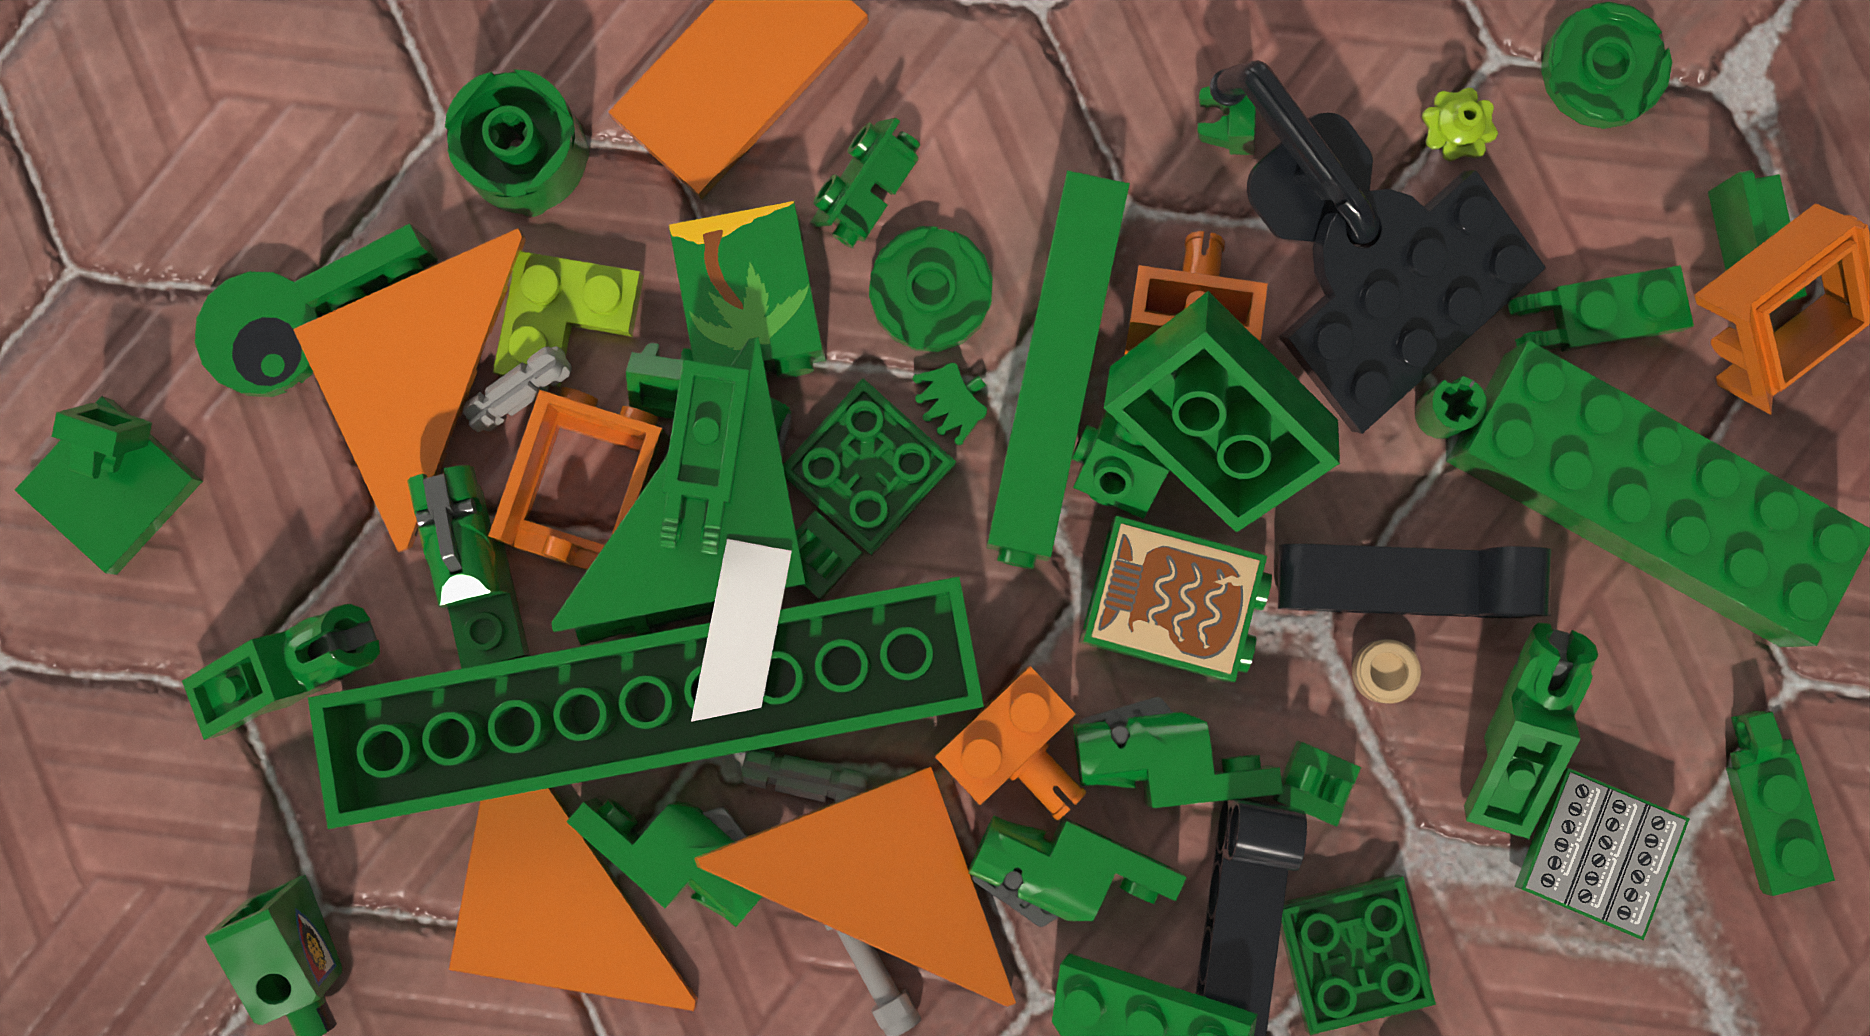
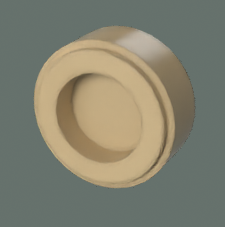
(1386, 671)

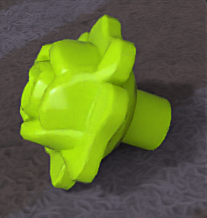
(1459, 124)

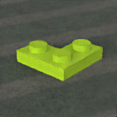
(557, 294)

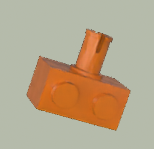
(1167, 292)
(1011, 742)

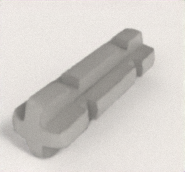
(517, 388)
(801, 776)

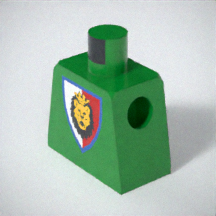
(280, 957)

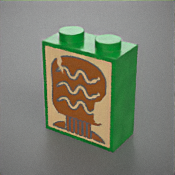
(1176, 600)

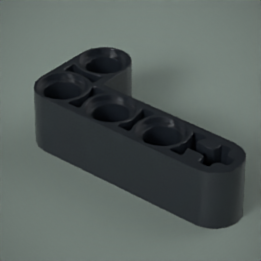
(1416, 581)
(1246, 903)

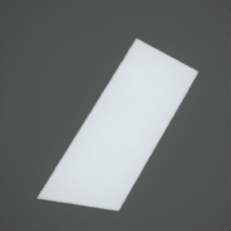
(741, 629)

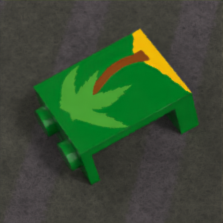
(748, 280)

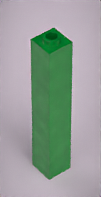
(1057, 369)

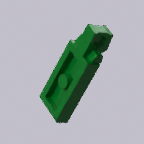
(1776, 808)

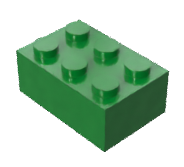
(1222, 413)

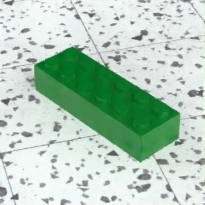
(1662, 497)

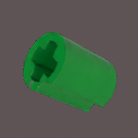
(1450, 408)

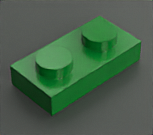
(367, 270)

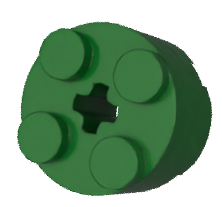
(510, 106)

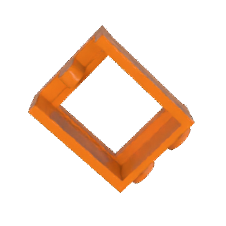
(1768, 276)
(576, 413)

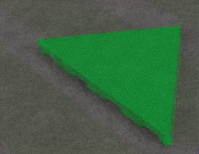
(641, 578)

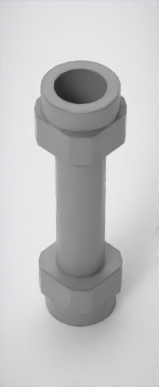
(893, 1008)

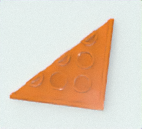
(405, 366)
(881, 873)
(552, 912)

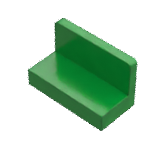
(1748, 214)

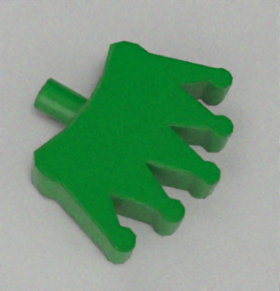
(953, 399)

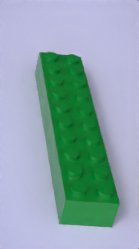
(632, 705)

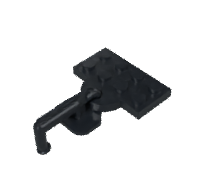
(1413, 282)

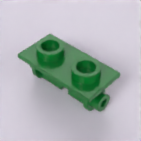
(848, 198)

